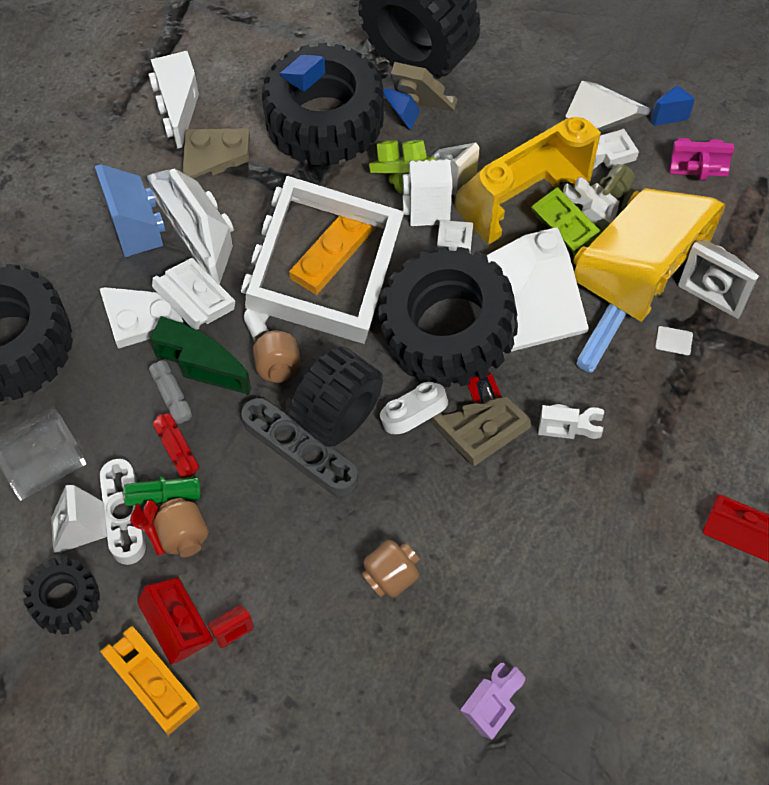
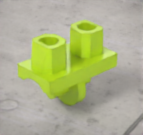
(391, 162)

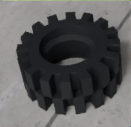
(46, 581)

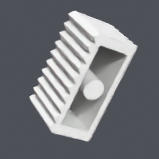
(427, 192)

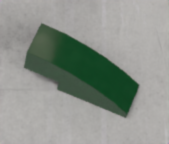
(199, 356)

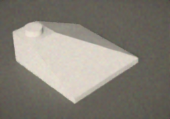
(542, 288)

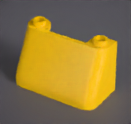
(556, 155)
(645, 247)

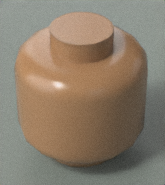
(276, 356)
(180, 527)
(391, 568)

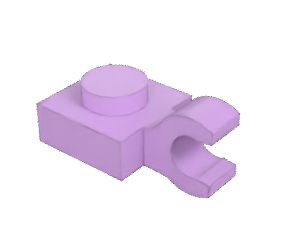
(490, 702)

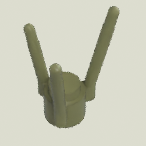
(618, 184)

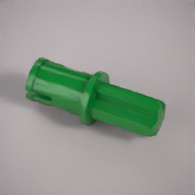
(161, 491)

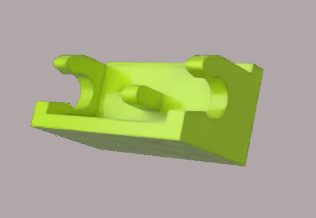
(573, 224)

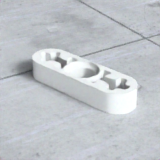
(111, 499)

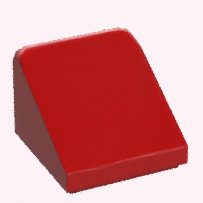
(231, 626)

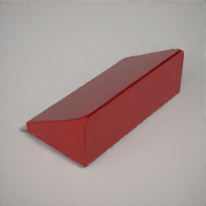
(739, 526)
(174, 619)

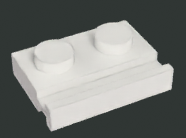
(193, 293)

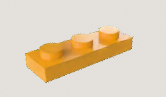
(329, 253)

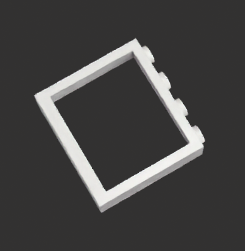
(304, 312)

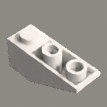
(178, 92)

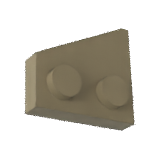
(421, 86)
(214, 150)
(482, 427)

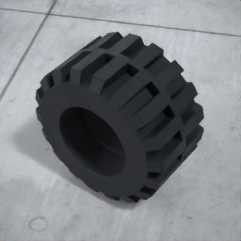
(336, 396)

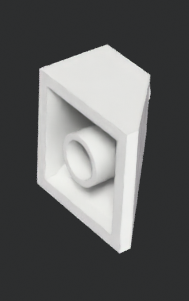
(604, 107)
(718, 277)

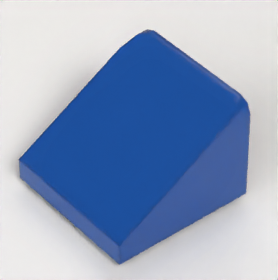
(304, 71)
(403, 106)
(673, 107)

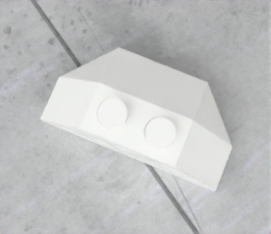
(194, 219)

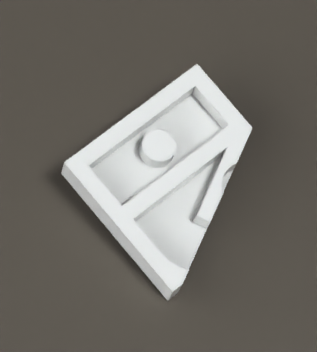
(135, 314)

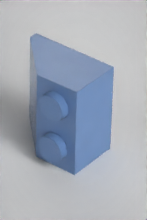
(131, 210)

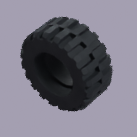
(422, 31)
(331, 133)
(443, 277)
(44, 341)

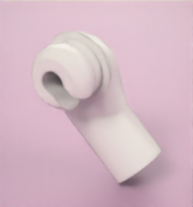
(256, 323)

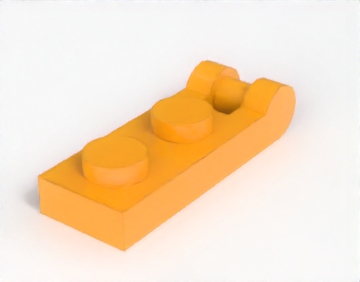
(151, 681)

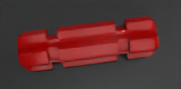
(176, 445)

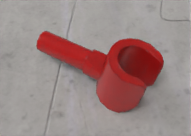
(144, 521)

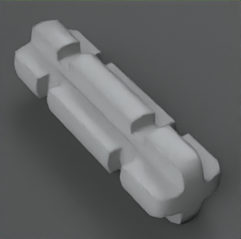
(170, 391)

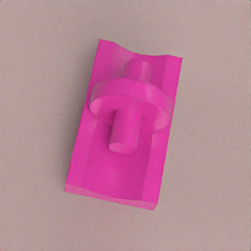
(701, 158)

